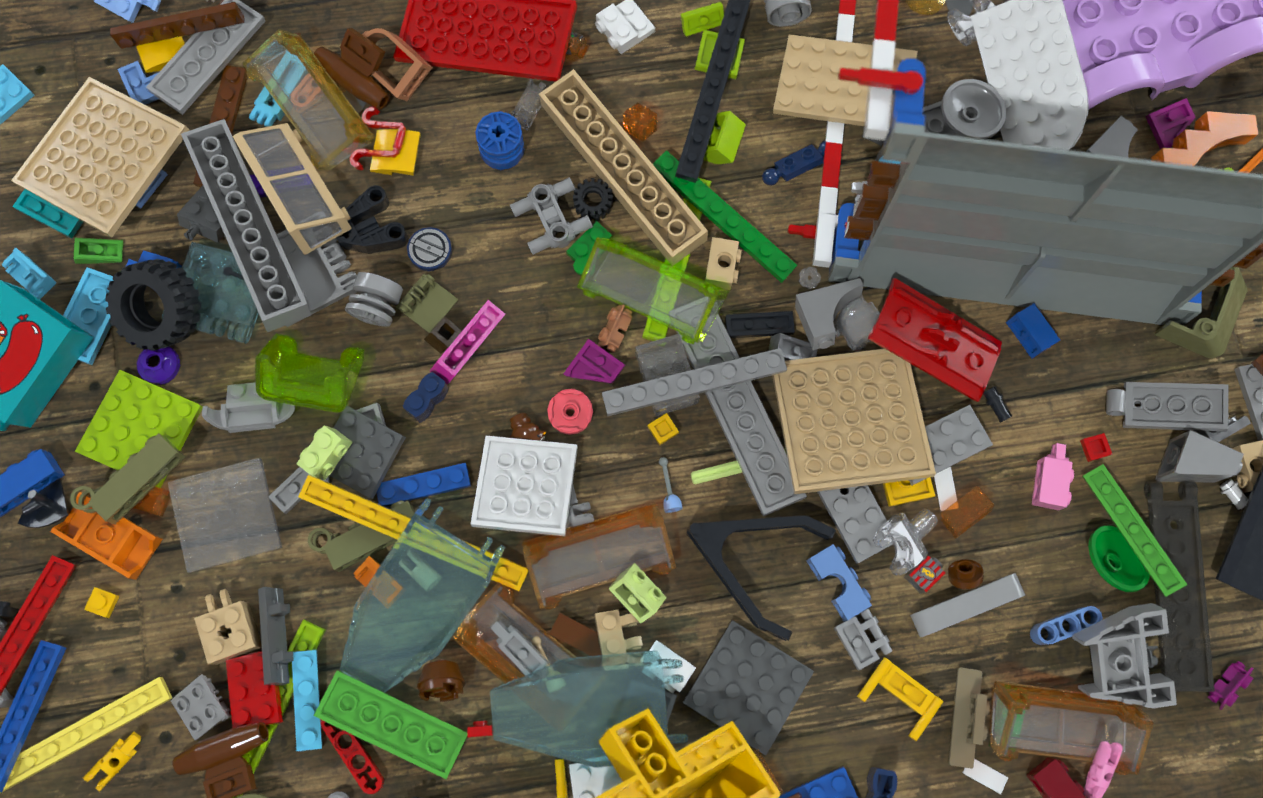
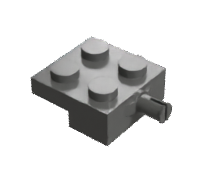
(200, 218)

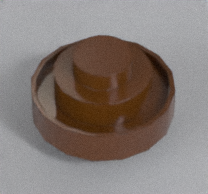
(965, 574)

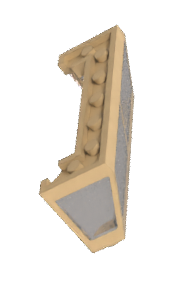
(293, 185)

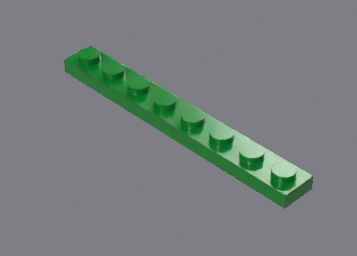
(727, 219)

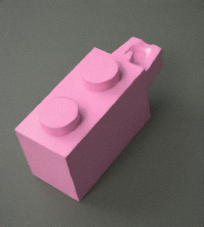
(1053, 480)

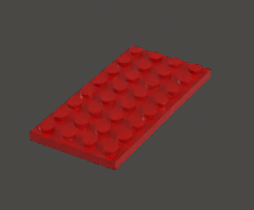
(490, 35)

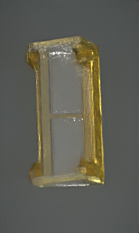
(309, 99)

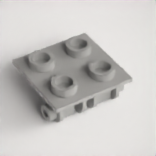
(200, 706)

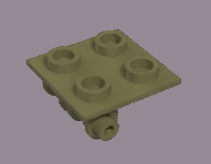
(427, 302)

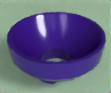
(164, 371)

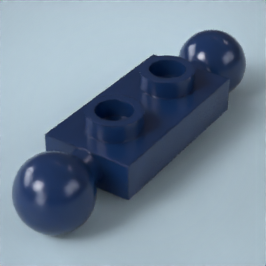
(795, 164)

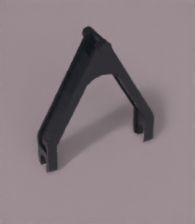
(709, 540)

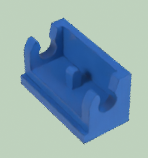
(1033, 331)

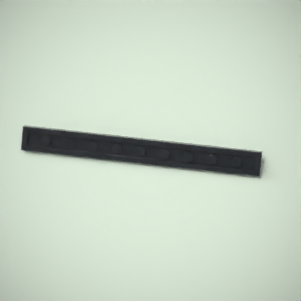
(712, 90)

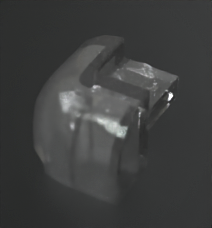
(856, 322)

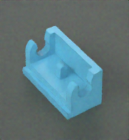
(28, 273)

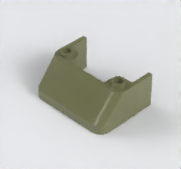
(1211, 335)

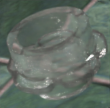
(805, 282)

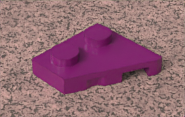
(1170, 122)
(594, 365)

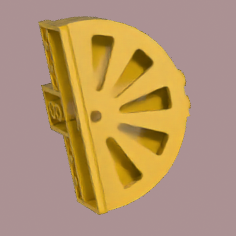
(708, 768)

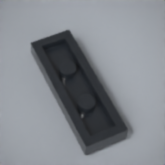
(759, 324)

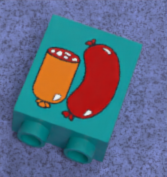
(35, 354)

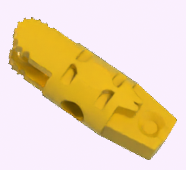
(122, 751)

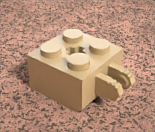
(213, 629)

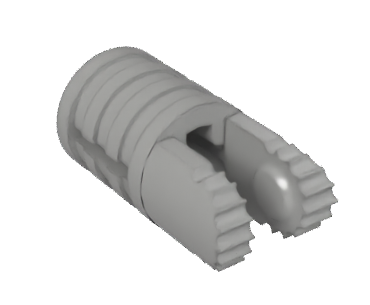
(579, 519)

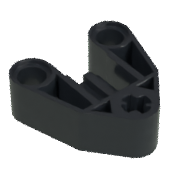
(365, 232)

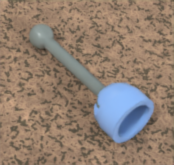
(671, 502)

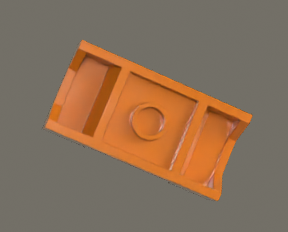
(119, 546)

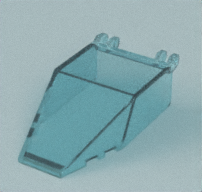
(414, 601)
(578, 699)

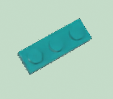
(47, 213)

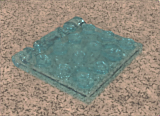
(221, 297)

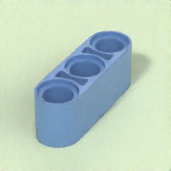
(1055, 629)

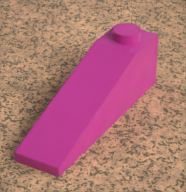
(467, 342)

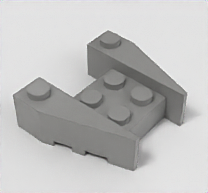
(1122, 659)

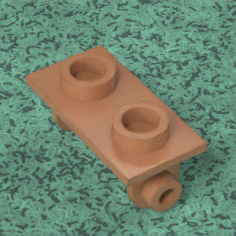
(617, 320)

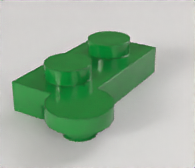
(583, 246)

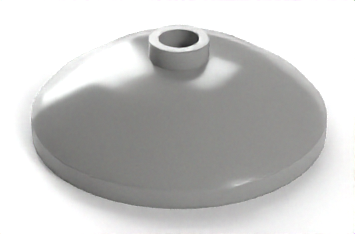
(978, 102)

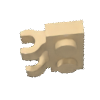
(610, 632)

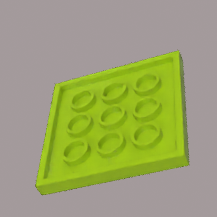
(132, 415)

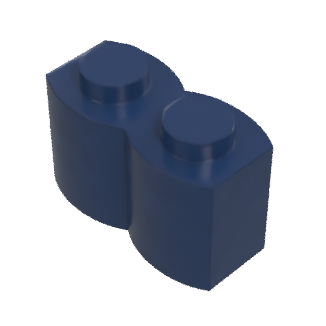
(429, 393)
(881, 783)

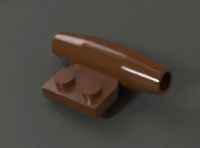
(355, 66)
(223, 760)

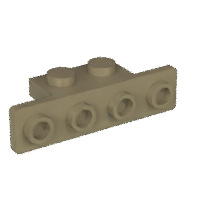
(968, 718)

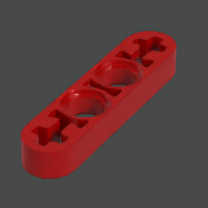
(348, 754)

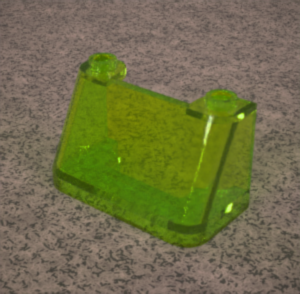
(306, 379)

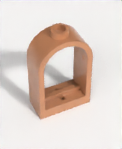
(413, 76)

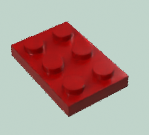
(249, 697)

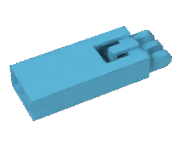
(264, 112)

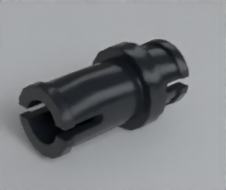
(996, 402)

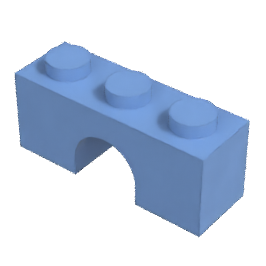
(852, 598)

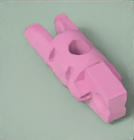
(1102, 769)

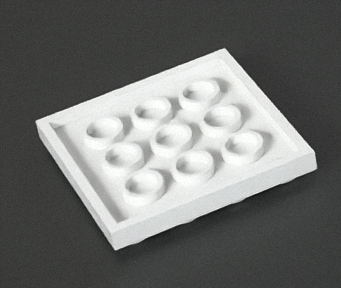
(524, 486)

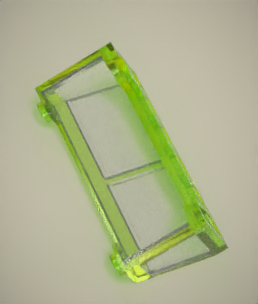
(652, 288)

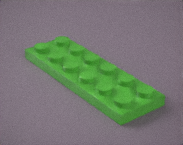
(391, 724)

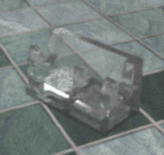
(528, 104)

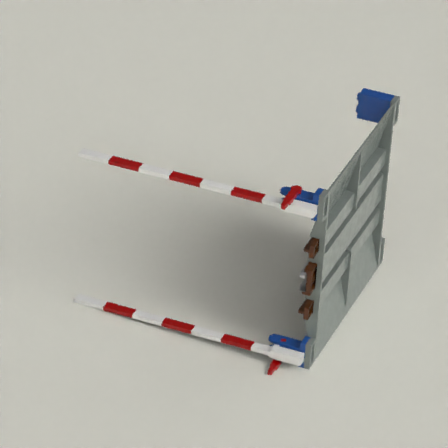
(1024, 218)

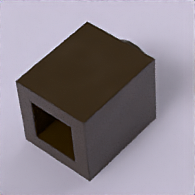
(442, 335)

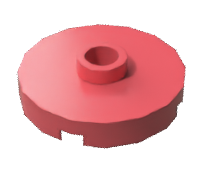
(567, 400)

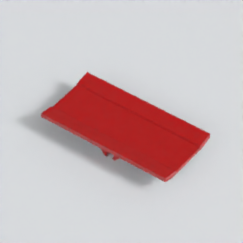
(936, 340)

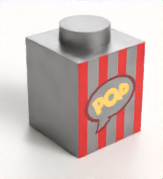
(925, 574)

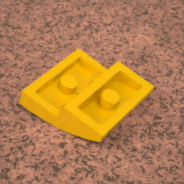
(159, 53)
(404, 162)

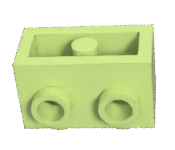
(324, 452)
(637, 593)

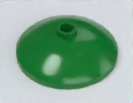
(1116, 560)

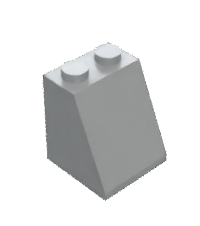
(1198, 459)

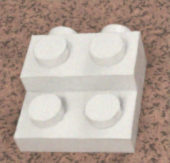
(624, 25)

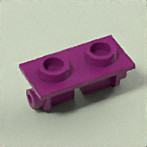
(1237, 678)

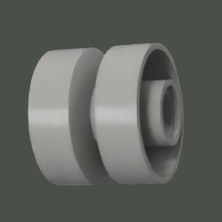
(787, 12)

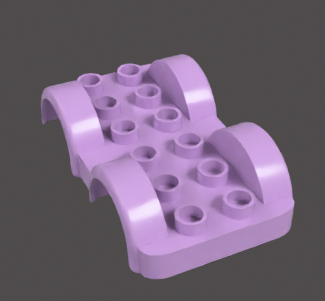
(1160, 41)

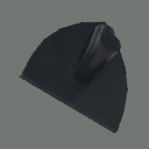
(45, 506)

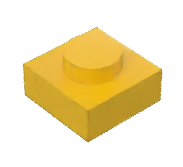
(663, 429)
(101, 602)

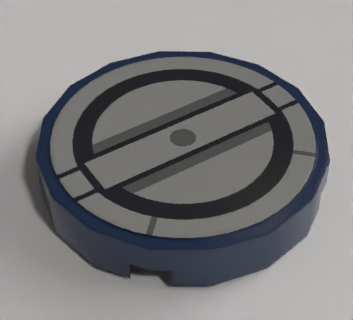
(429, 249)

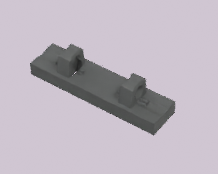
(274, 636)

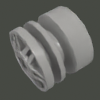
(374, 299)

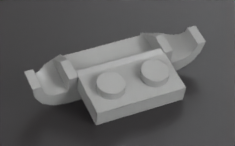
(247, 410)

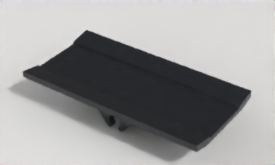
(1244, 558)

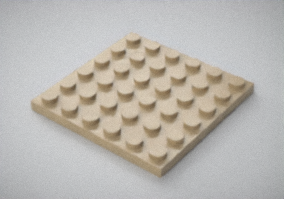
(100, 156)
(852, 421)

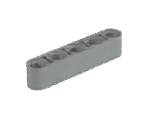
(967, 605)

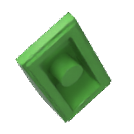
(97, 251)

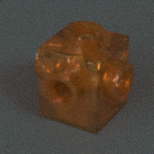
(640, 121)

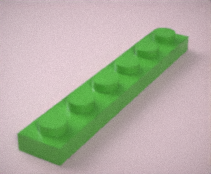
(1134, 530)

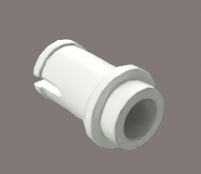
(1234, 493)

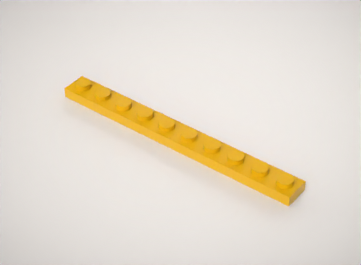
(389, 522)

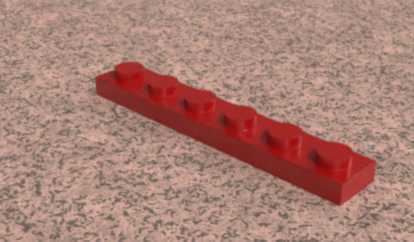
(31, 616)

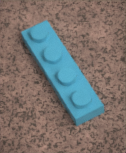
(306, 700)

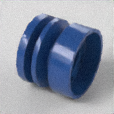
(500, 151)

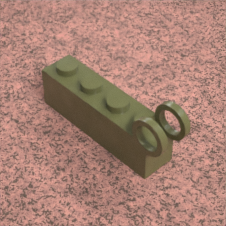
(132, 481)
(356, 543)

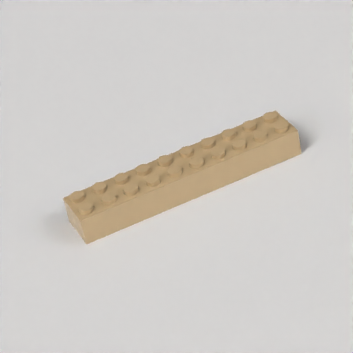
(623, 167)

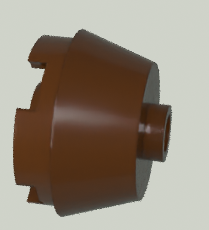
(441, 680)

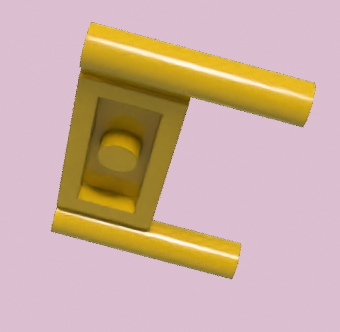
(906, 690)

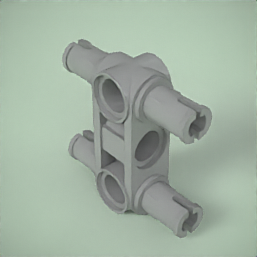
(551, 215)

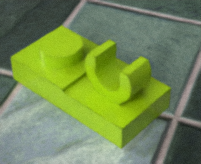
(702, 18)

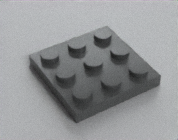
(369, 454)

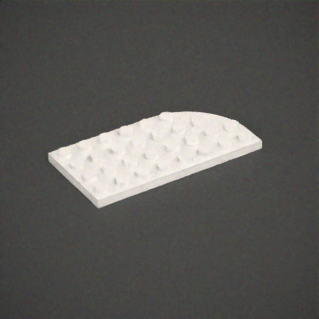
(1035, 70)

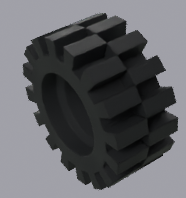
(593, 187)

